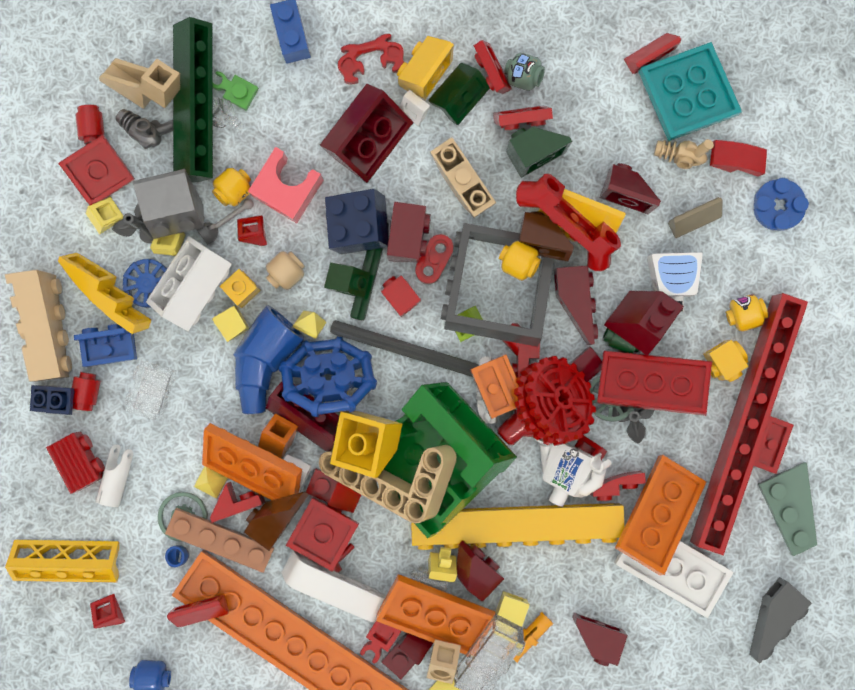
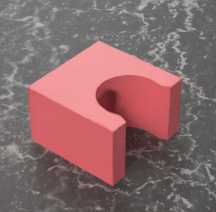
(285, 199)

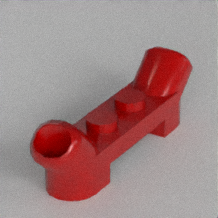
(547, 196)
(513, 428)

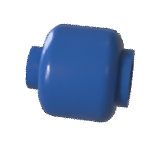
(150, 676)

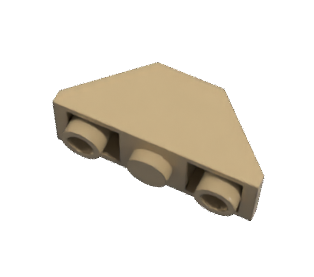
(462, 178)

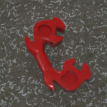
(349, 66)

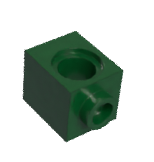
(347, 280)

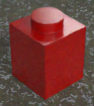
(400, 295)

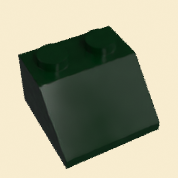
(535, 148)

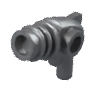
(142, 130)

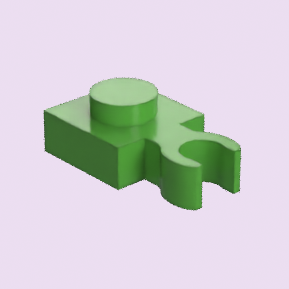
(237, 91)

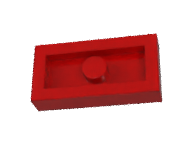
(487, 59)
(773, 445)

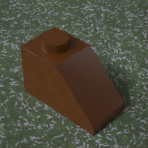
(544, 236)

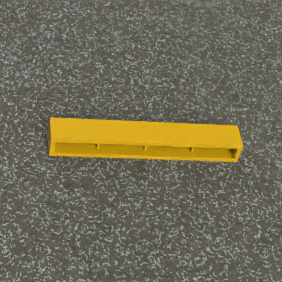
(528, 526)

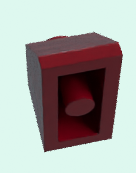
(601, 639)

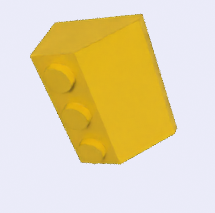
(592, 211)

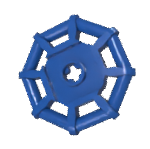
(323, 364)

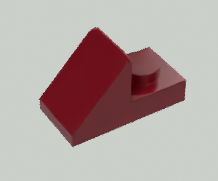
(405, 654)

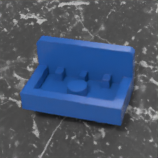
(106, 346)

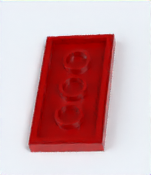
(655, 382)

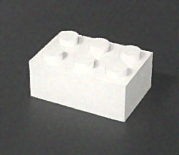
(188, 284)

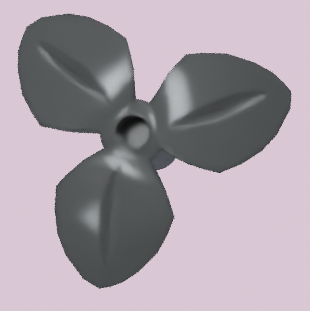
(131, 223)
(636, 429)

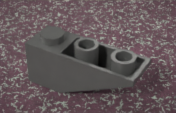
(777, 614)

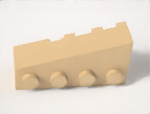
(41, 324)

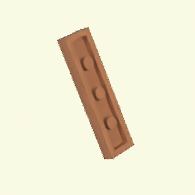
(218, 540)

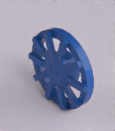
(145, 282)

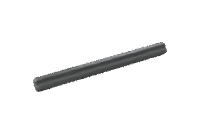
(402, 348)

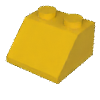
(426, 66)
(364, 442)

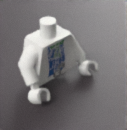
(571, 471)

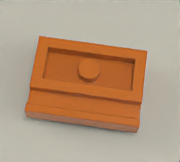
(496, 385)

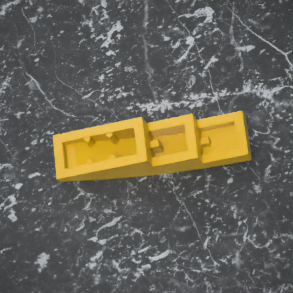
(100, 290)

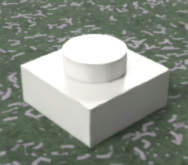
(414, 107)

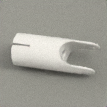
(114, 477)

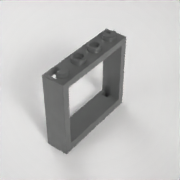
(487, 328)

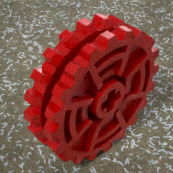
(554, 401)

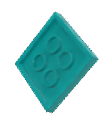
(689, 91)

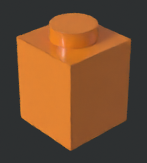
(278, 436)

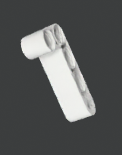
(332, 587)

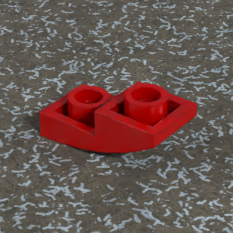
(738, 156)
(611, 485)

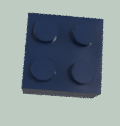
(357, 221)

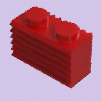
(76, 461)

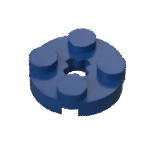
(794, 201)

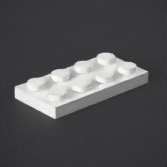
(688, 579)

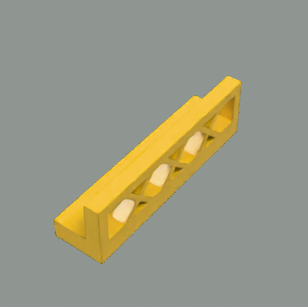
(62, 569)

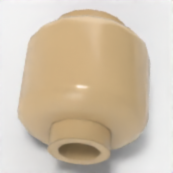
(284, 270)

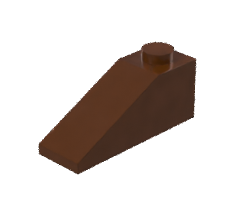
(273, 518)

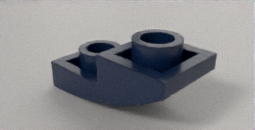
(51, 399)

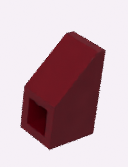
(476, 572)

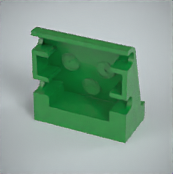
(442, 417)

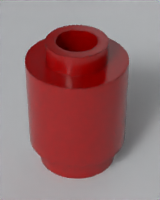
(89, 123)
(85, 391)

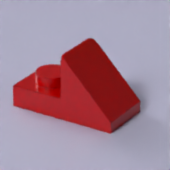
(332, 492)
(229, 505)

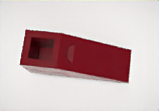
(573, 293)

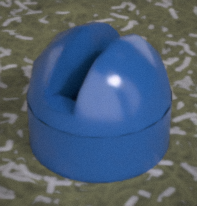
(173, 553)

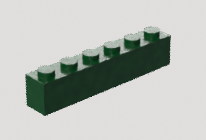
(194, 100)

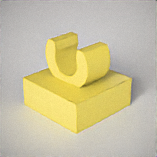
(442, 565)

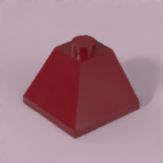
(629, 189)

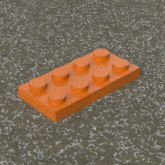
(249, 464)
(660, 515)
(433, 613)

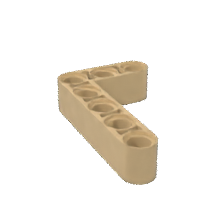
(390, 485)

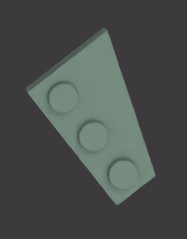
(791, 507)

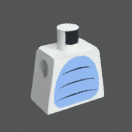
(675, 274)

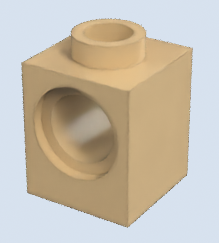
(443, 661)

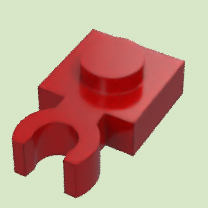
(380, 637)

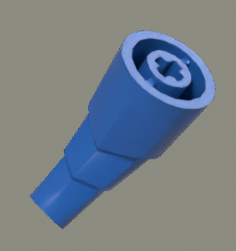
(260, 354)

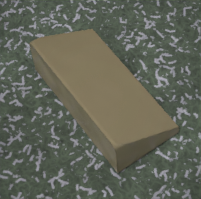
(696, 217)

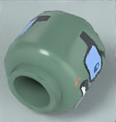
(524, 71)

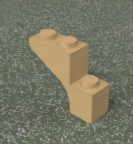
(142, 83)

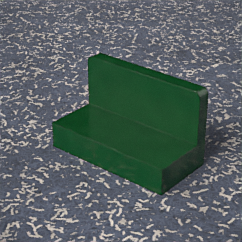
(460, 92)

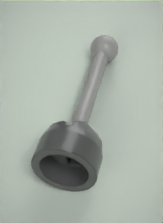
(210, 230)

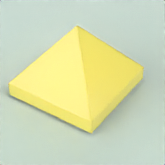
(310, 323)
(210, 482)

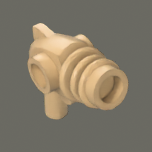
(685, 154)

